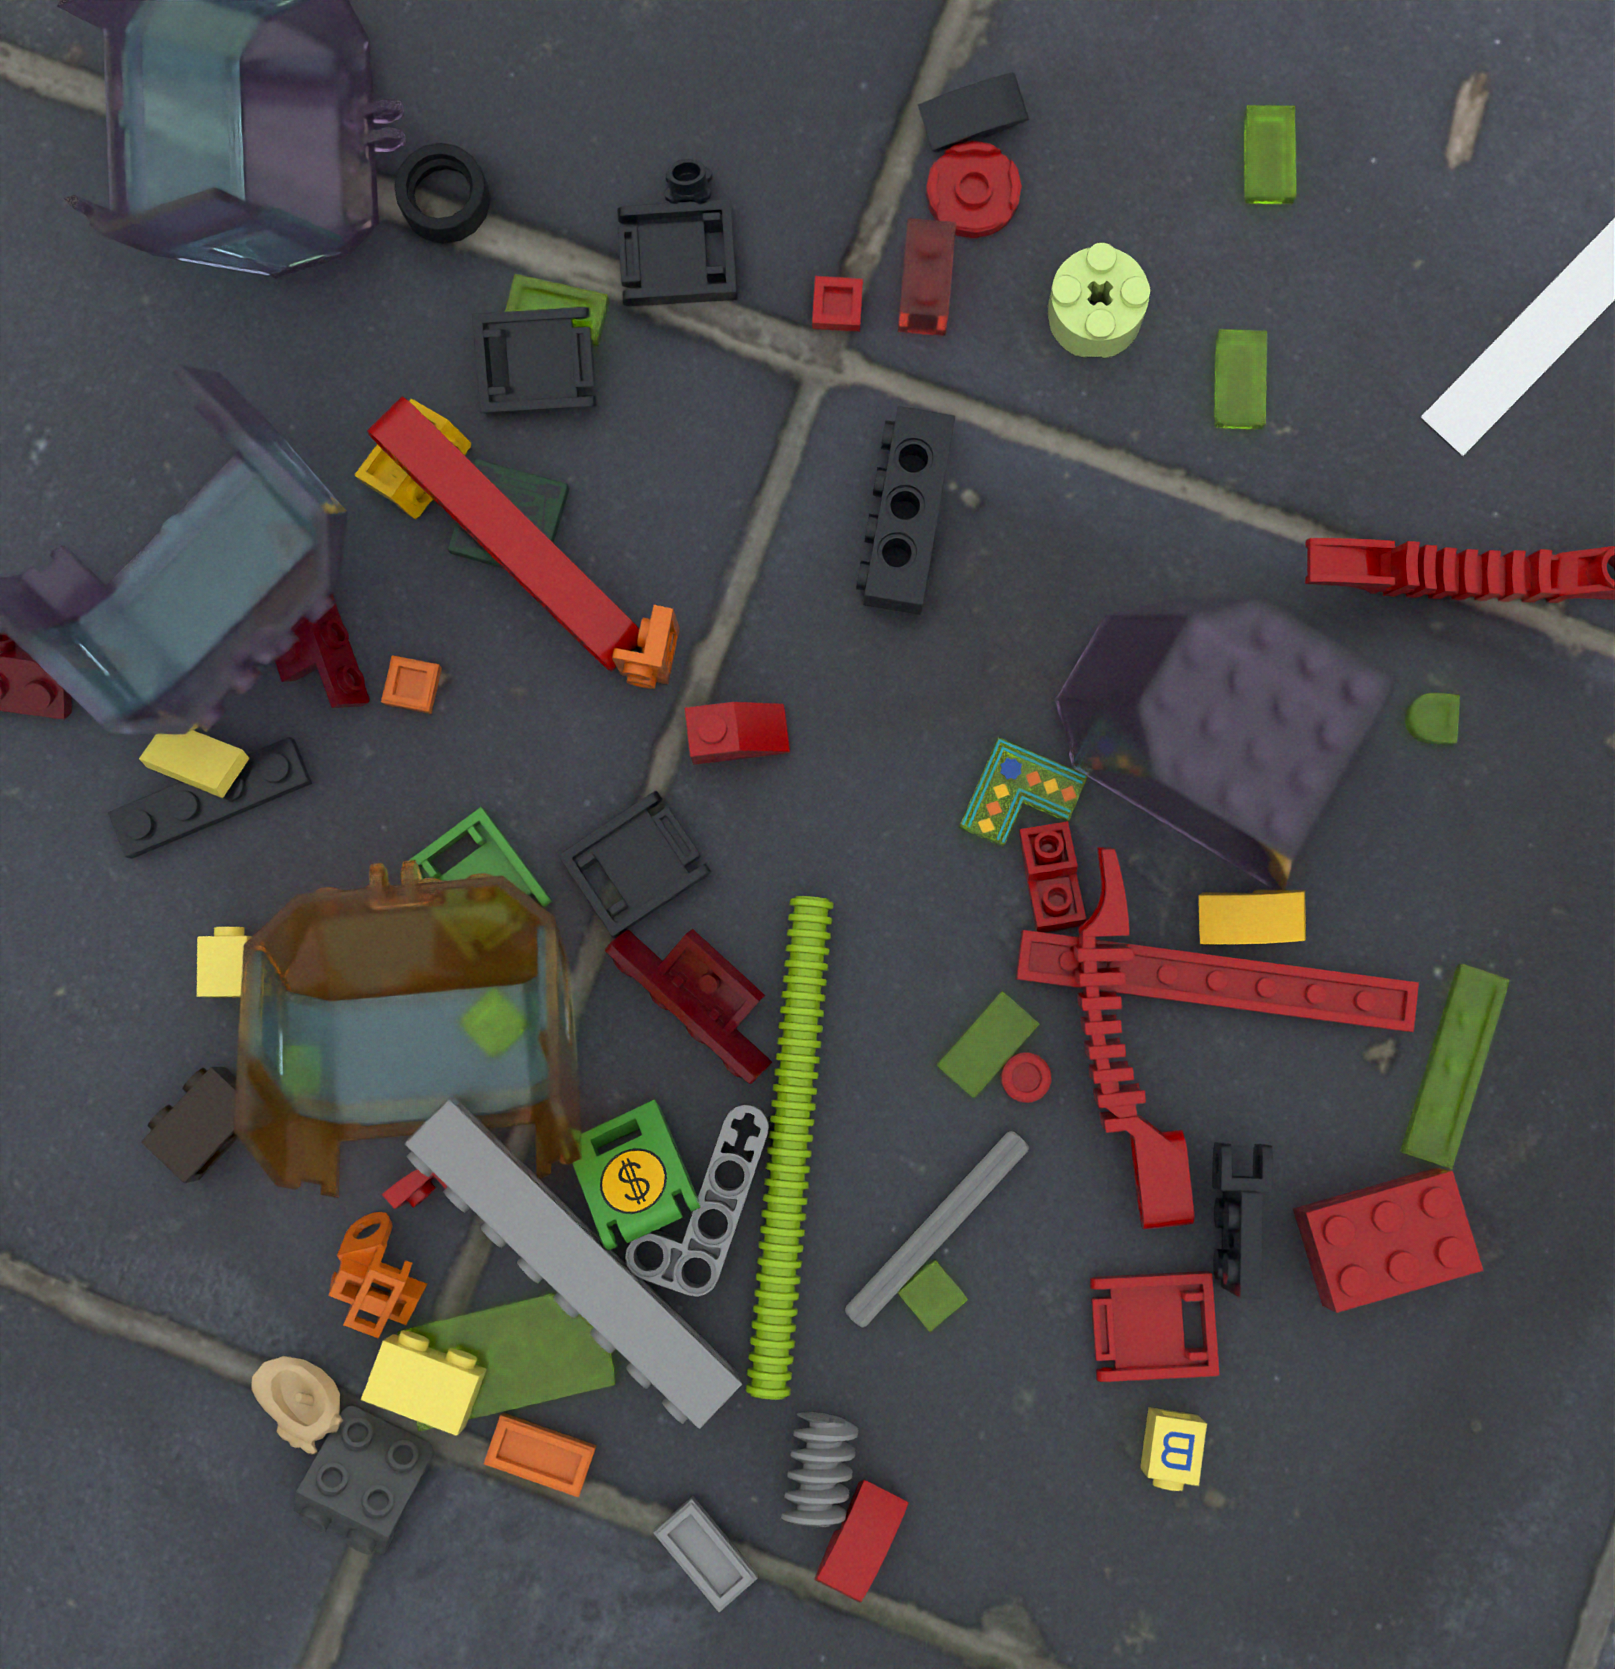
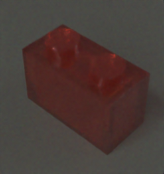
(926, 276)

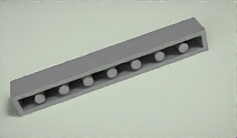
(573, 1261)

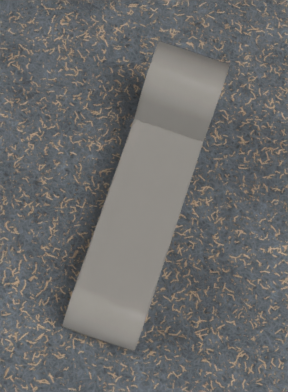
(711, 1196)

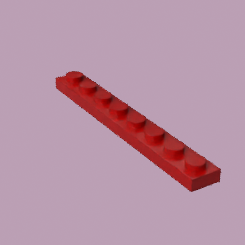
(1231, 983)

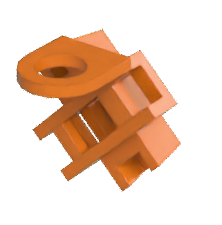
(363, 1266)

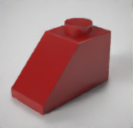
(736, 731)

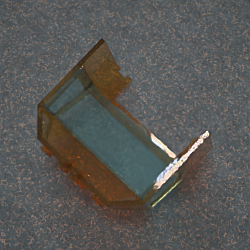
(359, 1015)

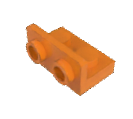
(658, 644)

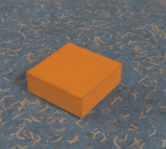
(411, 684)

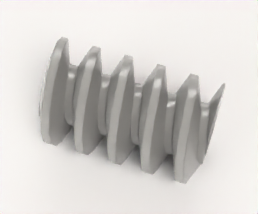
(821, 1470)

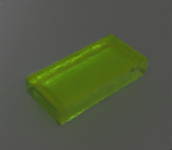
(1270, 154)
(1240, 379)
(987, 1044)

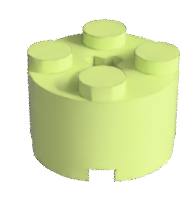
(1103, 276)

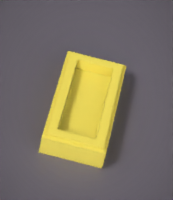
(195, 760)

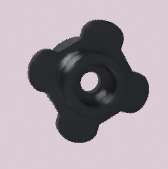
(688, 182)

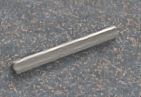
(936, 1229)

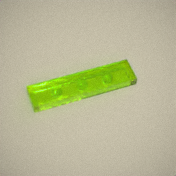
(1455, 1066)

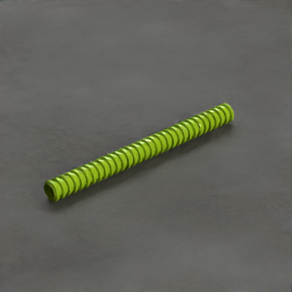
(789, 1149)

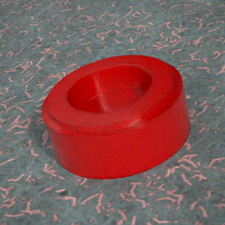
(1025, 1077)

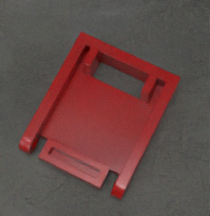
(1144, 1326)

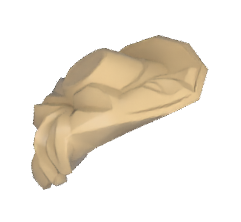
(299, 1399)

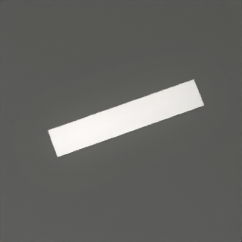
(1527, 346)

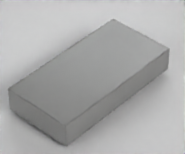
(705, 1554)

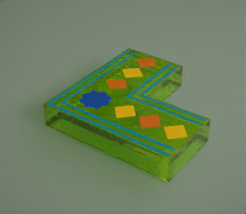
(1015, 778)

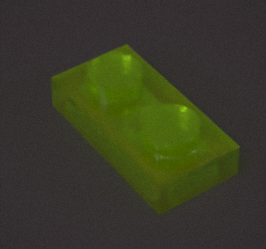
(538, 294)

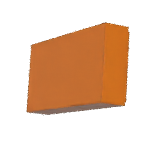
(540, 1454)

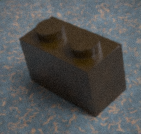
(198, 1127)

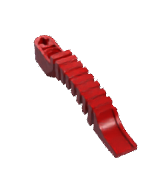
(1443, 573)
(1157, 1156)

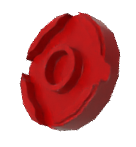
(974, 189)

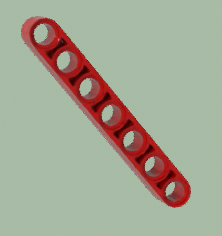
(504, 532)

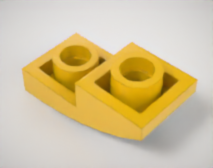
(1252, 917)

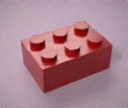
(1387, 1239)

